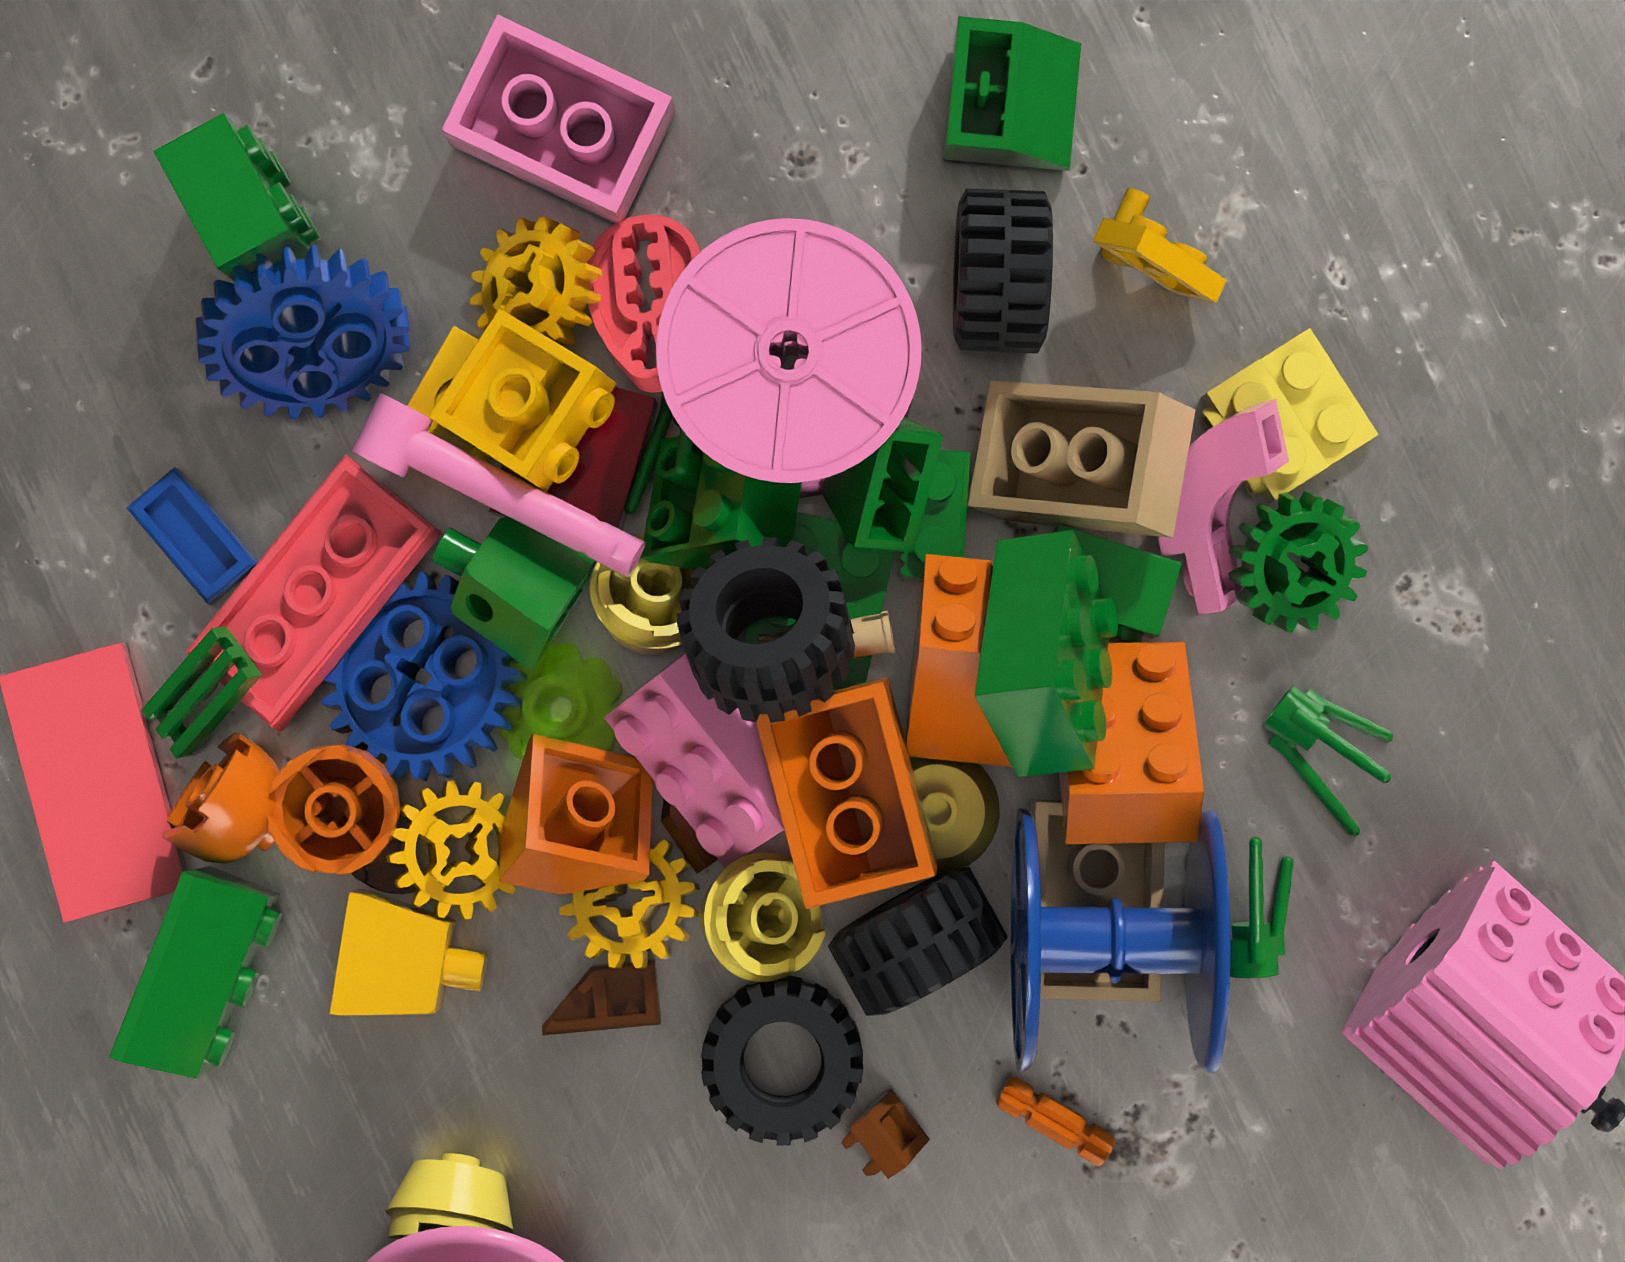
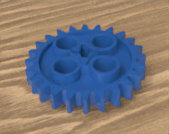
(302, 332)
(469, 704)

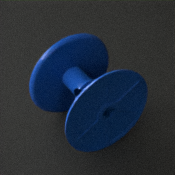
(1125, 941)

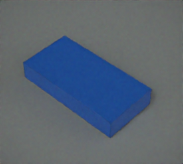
(192, 536)

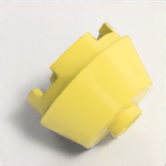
(642, 607)
(958, 809)
(760, 919)
(449, 1195)

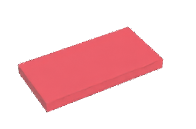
(320, 587)
(93, 781)

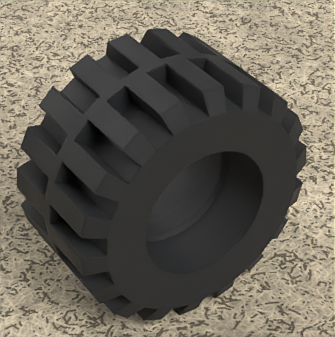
(1002, 270)
(756, 586)
(918, 942)
(773, 1115)

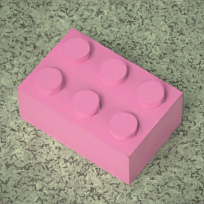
(559, 120)
(701, 761)

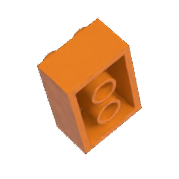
(1149, 763)

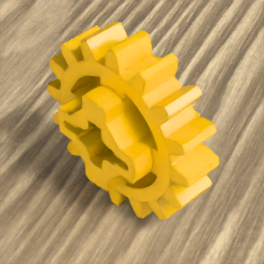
(538, 278)
(434, 832)
(636, 928)

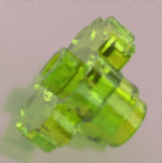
(563, 675)

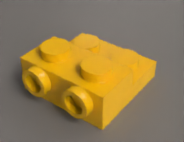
(525, 401)

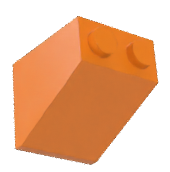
(942, 707)

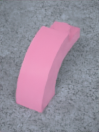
(1216, 466)

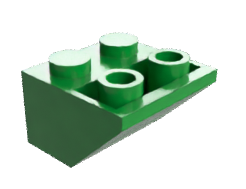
(1011, 95)
(712, 510)

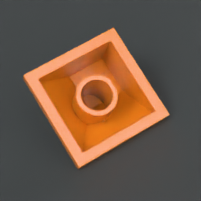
(576, 819)

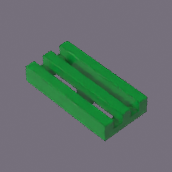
(172, 720)

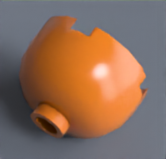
(226, 805)
(334, 809)

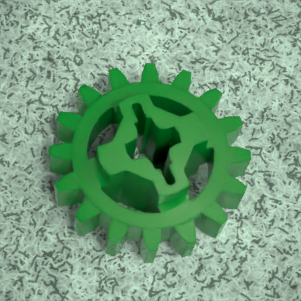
(1271, 579)

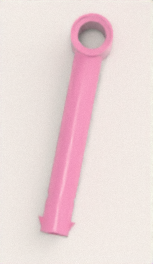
(399, 439)

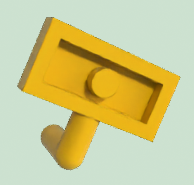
(1142, 245)

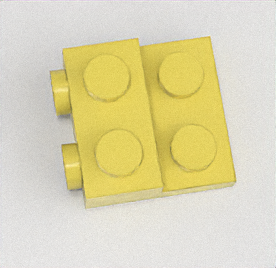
(1314, 407)

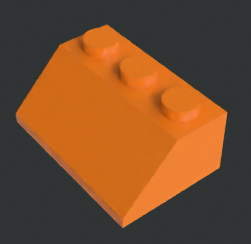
(848, 795)

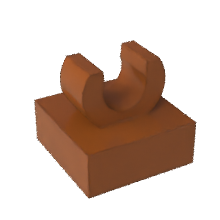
(887, 1135)

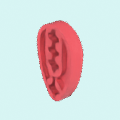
(618, 315)

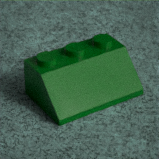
(197, 974)

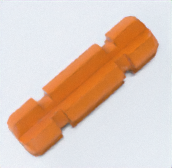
(1055, 1121)

